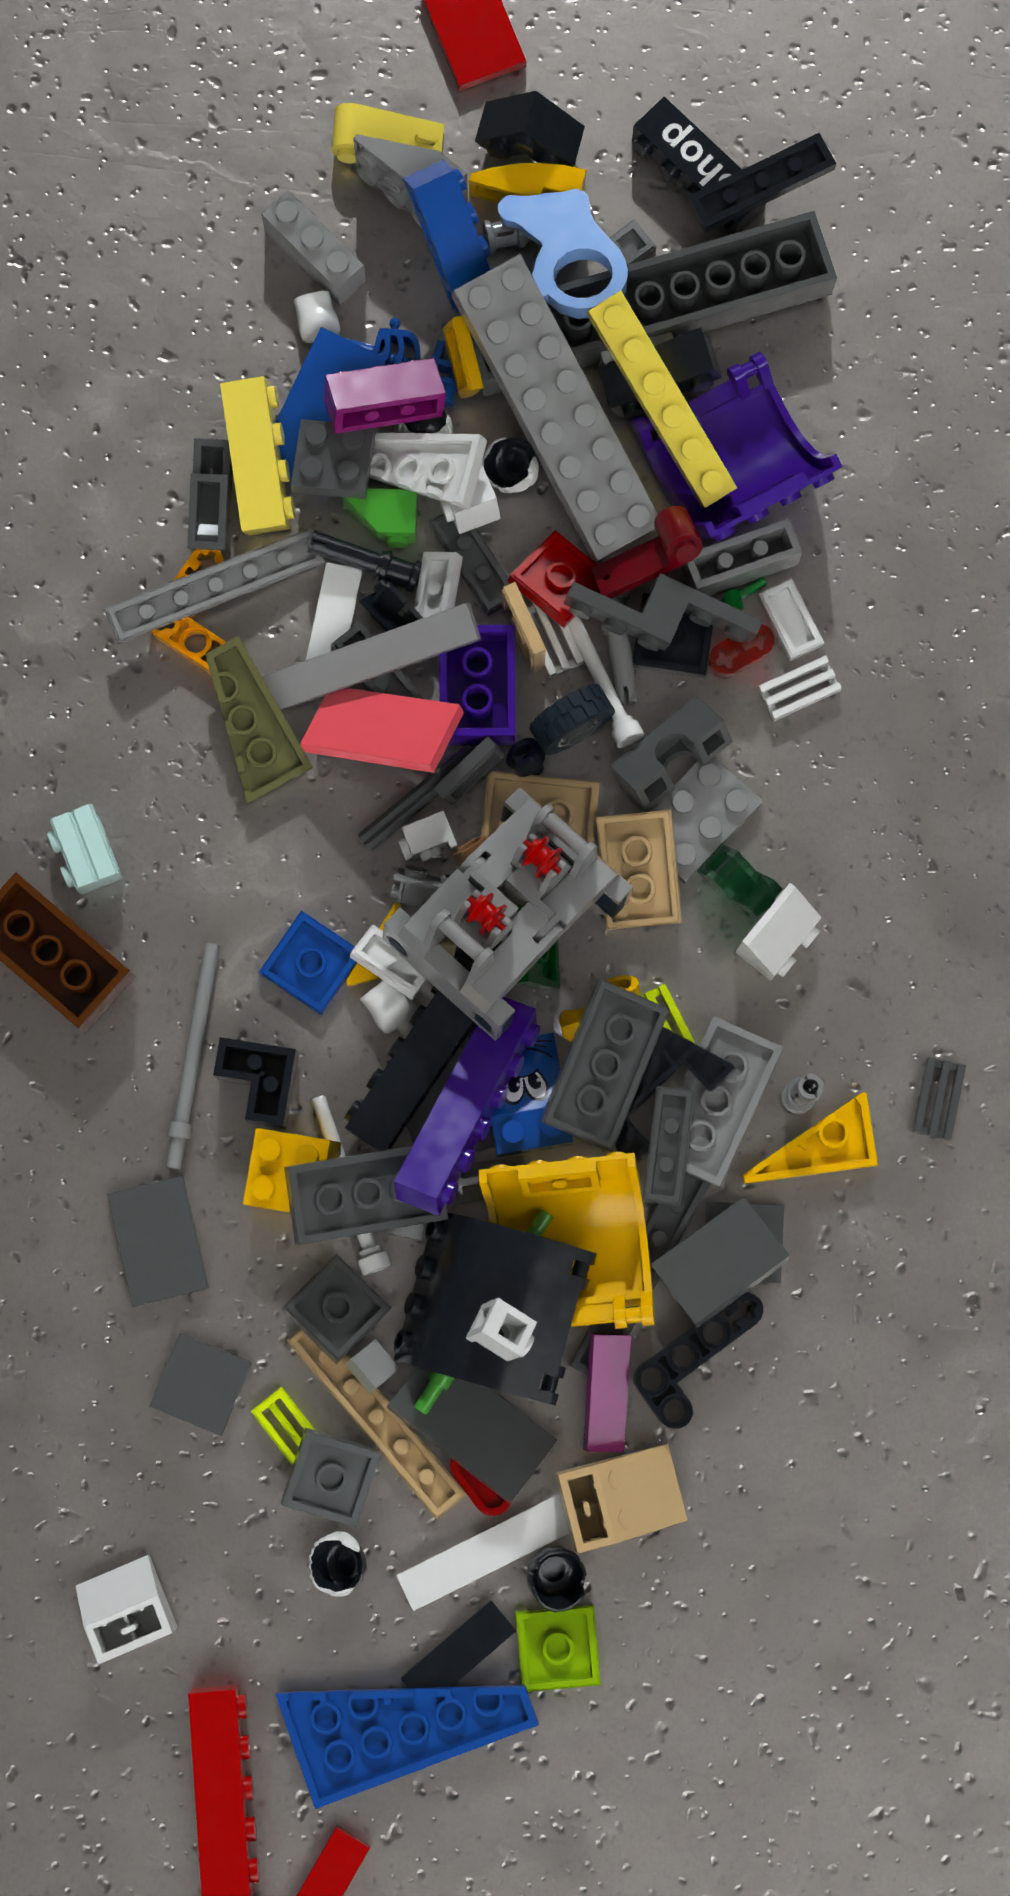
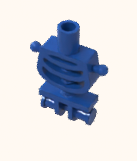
(400, 337)

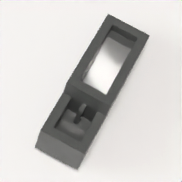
(210, 495)

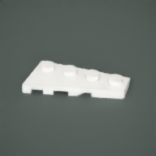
(430, 464)

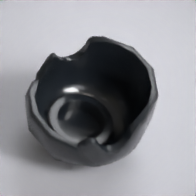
(556, 1578)

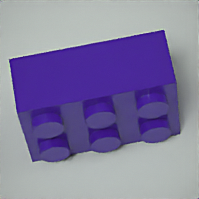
(484, 686)

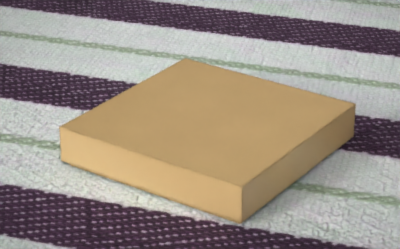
(525, 629)

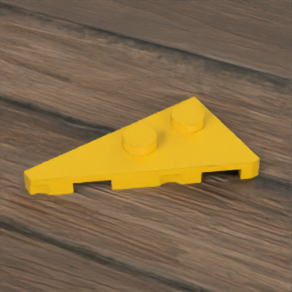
(832, 1145)

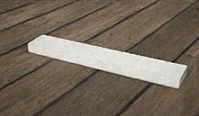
(484, 1552)

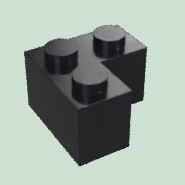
(530, 127)
(267, 1070)

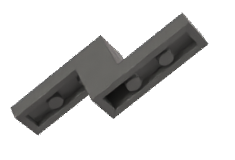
(662, 613)

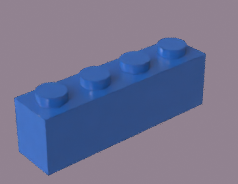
(448, 225)

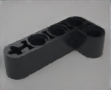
(701, 1351)

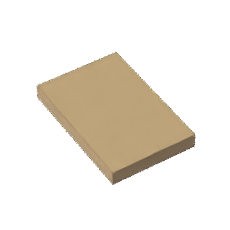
(573, 800)
(644, 854)

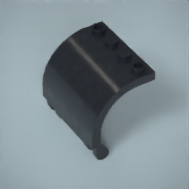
(475, 1263)

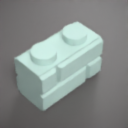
(85, 849)

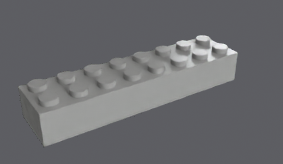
(556, 407)

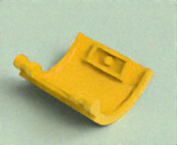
(594, 1208)

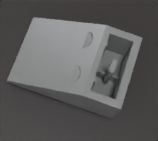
(388, 162)

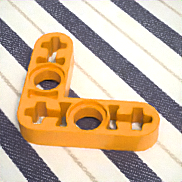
(183, 629)

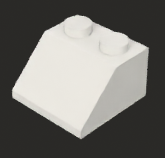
(779, 933)

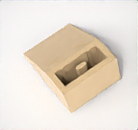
(620, 1498)

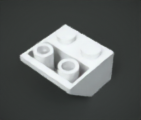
(124, 1609)

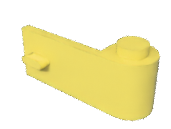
(381, 124)

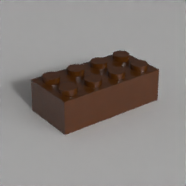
(57, 955)

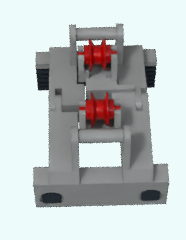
(479, 916)

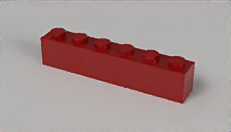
(222, 1791)

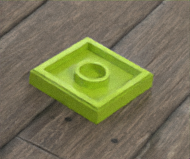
(558, 1648)

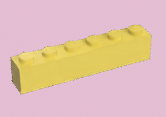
(661, 399)

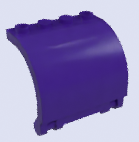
(755, 443)

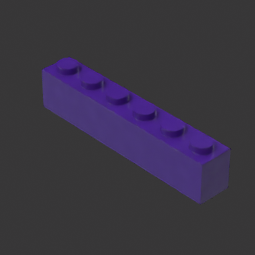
(464, 1112)

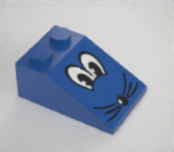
(517, 1122)

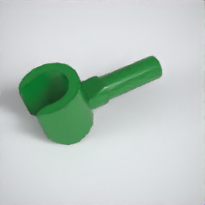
(734, 596)

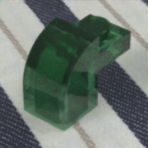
(739, 882)

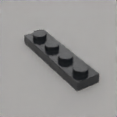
(761, 182)

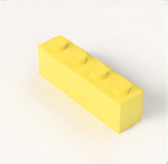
(256, 455)

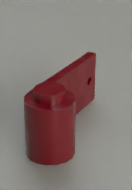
(673, 547)

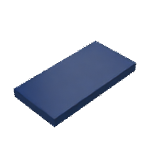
(306, 398)

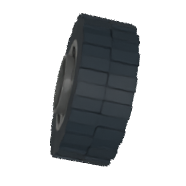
(571, 719)

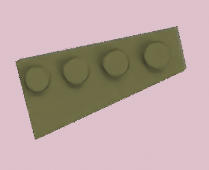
(257, 730)

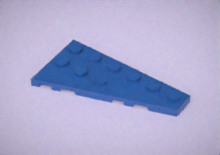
(378, 1735)

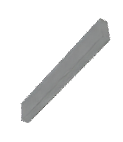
(212, 586)
(373, 657)

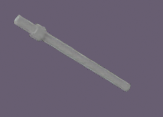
(180, 1129)

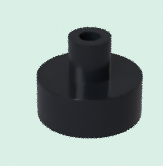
(526, 758)

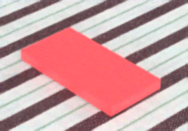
(382, 729)

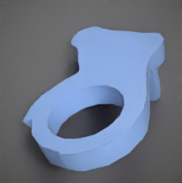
(566, 234)

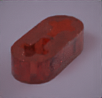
(744, 659)

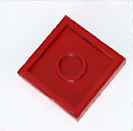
(550, 573)

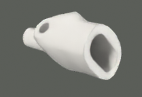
(313, 312)
(389, 1009)

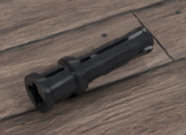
(382, 565)

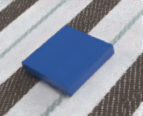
(310, 963)

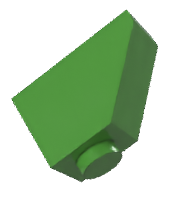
(387, 515)

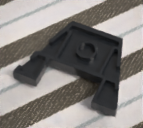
(667, 1057)

